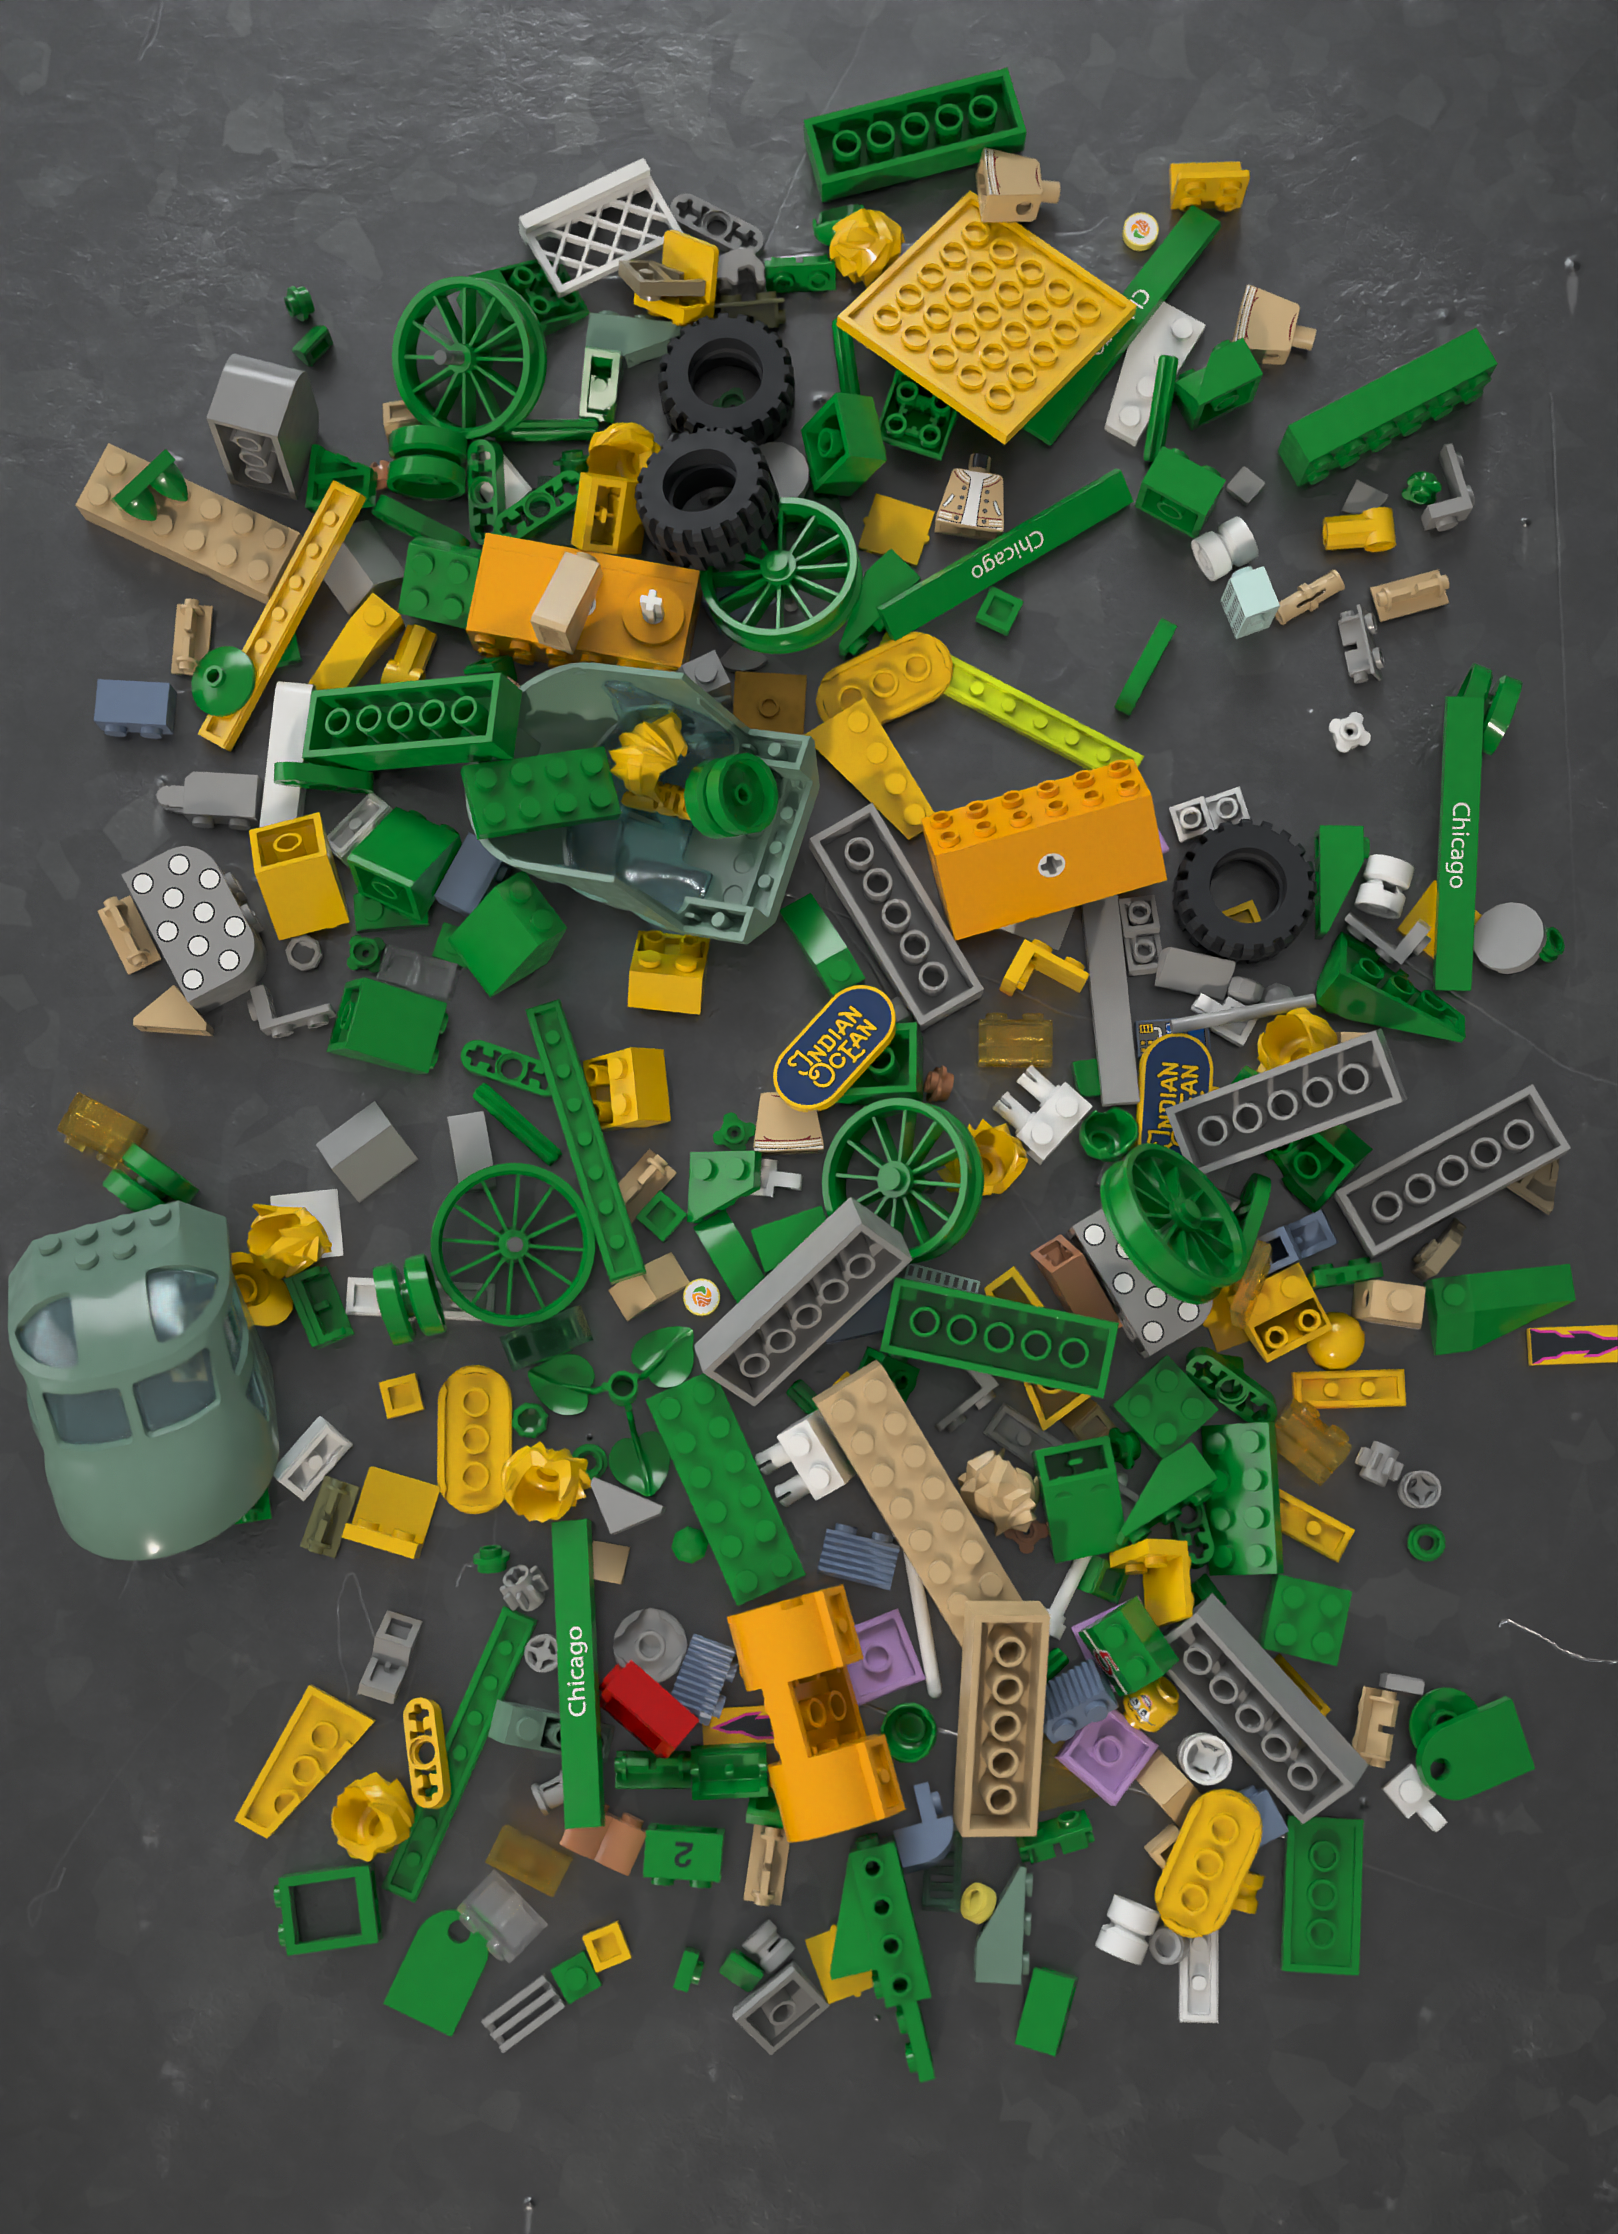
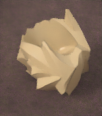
(999, 1492)

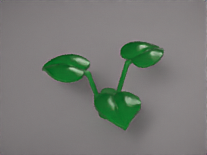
(663, 1356)

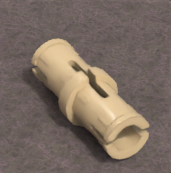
(1309, 596)

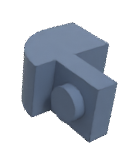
(1299, 1240)
(927, 1842)

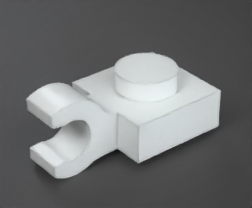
(1234, 1032)
(772, 1178)
(1413, 1796)

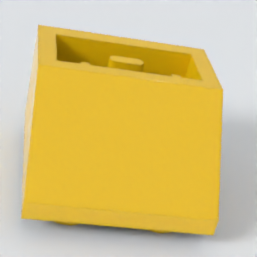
(607, 515)
(668, 972)
(629, 1088)
(1285, 1314)

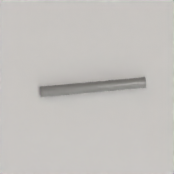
(1241, 1013)

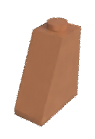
(1073, 1280)

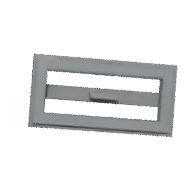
(497, 2032)

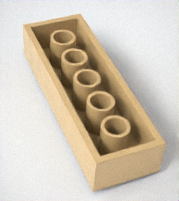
(202, 533)
(1001, 1718)

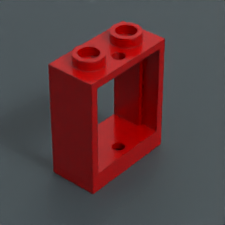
(645, 1709)

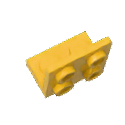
(1208, 185)
(1039, 956)
(393, 1513)
(1165, 1577)

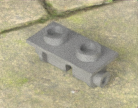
(1367, 657)

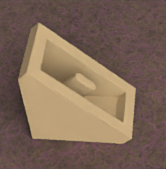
(172, 1015)
(643, 1292)
(1168, 1787)

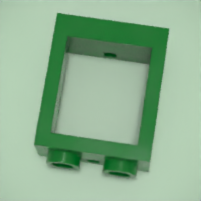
(367, 1902)

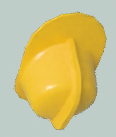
(264, 1295)

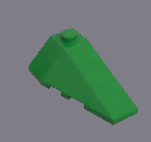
(1371, 993)
(1317, 1163)
(1487, 1305)

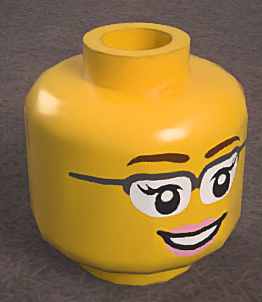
(1152, 1705)

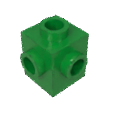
(897, 1367)

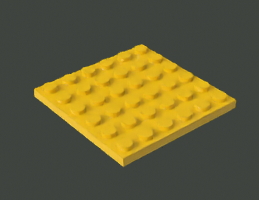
(986, 317)

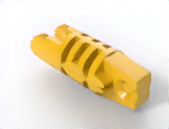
(672, 801)

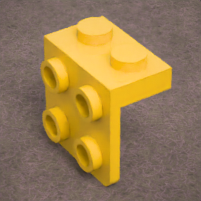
(697, 261)

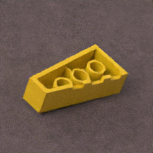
(1048, 1402)

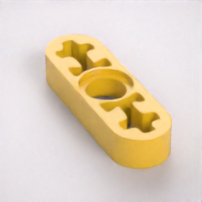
(421, 1782)

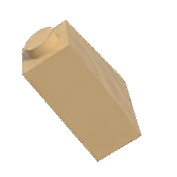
(567, 601)

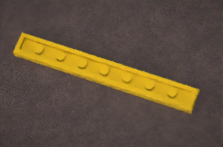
(290, 602)

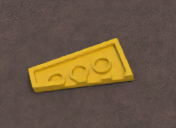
(869, 761)
(305, 1753)

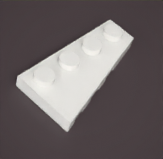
(1164, 334)

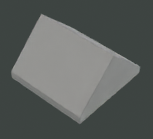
(362, 568)
(366, 1152)
(623, 1508)
(780, 2007)

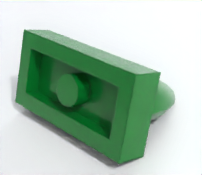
(163, 477)

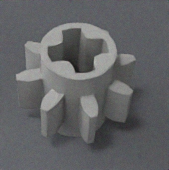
(1379, 1463)
(524, 1588)

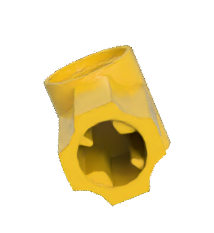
(1370, 530)
(411, 656)

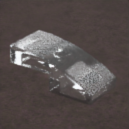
(419, 972)

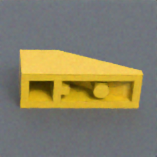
(359, 645)

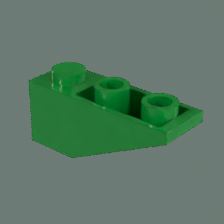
(880, 584)
(1175, 1483)

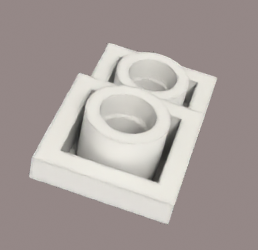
(1202, 813)

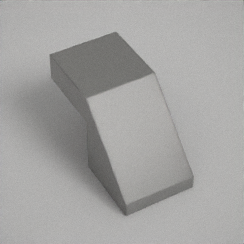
(390, 1657)

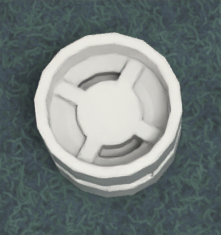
(1229, 546)
(1384, 886)
(1204, 1758)
(1127, 1929)

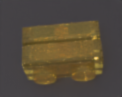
(1014, 1041)
(100, 1129)
(1309, 1441)
(529, 1860)

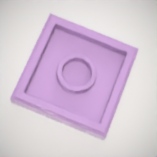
(887, 1660)
(1107, 1755)

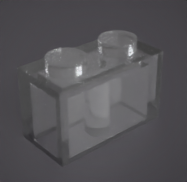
(500, 1917)

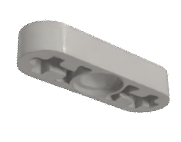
(690, 224)

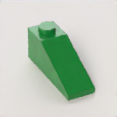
(1337, 860)
(822, 945)

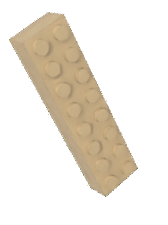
(914, 1494)

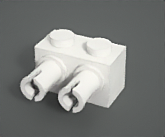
(1059, 1114)
(815, 1456)

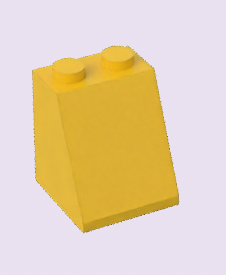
(298, 876)

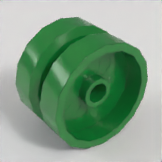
(427, 462)
(1498, 704)
(731, 796)
(150, 1185)
(403, 1301)

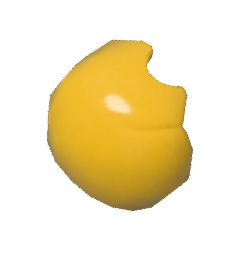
(1340, 1346)

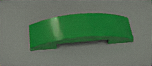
(729, 1254)

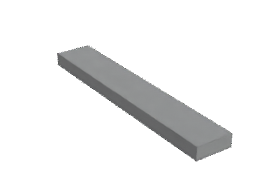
(1110, 1002)
(1023, 1437)

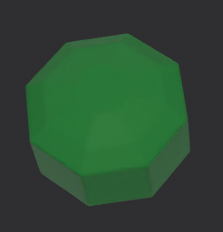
(530, 1420)
(689, 1545)

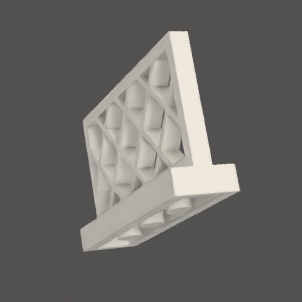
(580, 206)

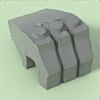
(739, 267)

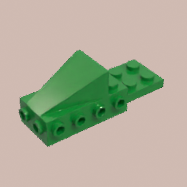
(866, 1944)

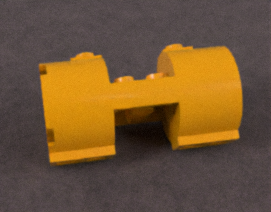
(828, 1767)

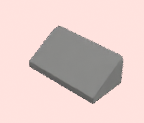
(1194, 973)

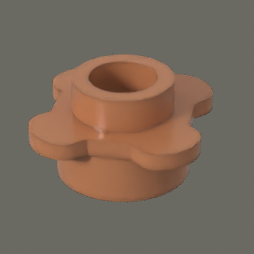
(938, 1084)
(1027, 1542)

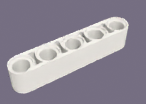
(286, 744)

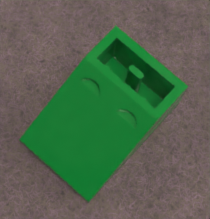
(534, 286)
(916, 418)
(1080, 1498)

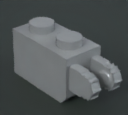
(216, 799)

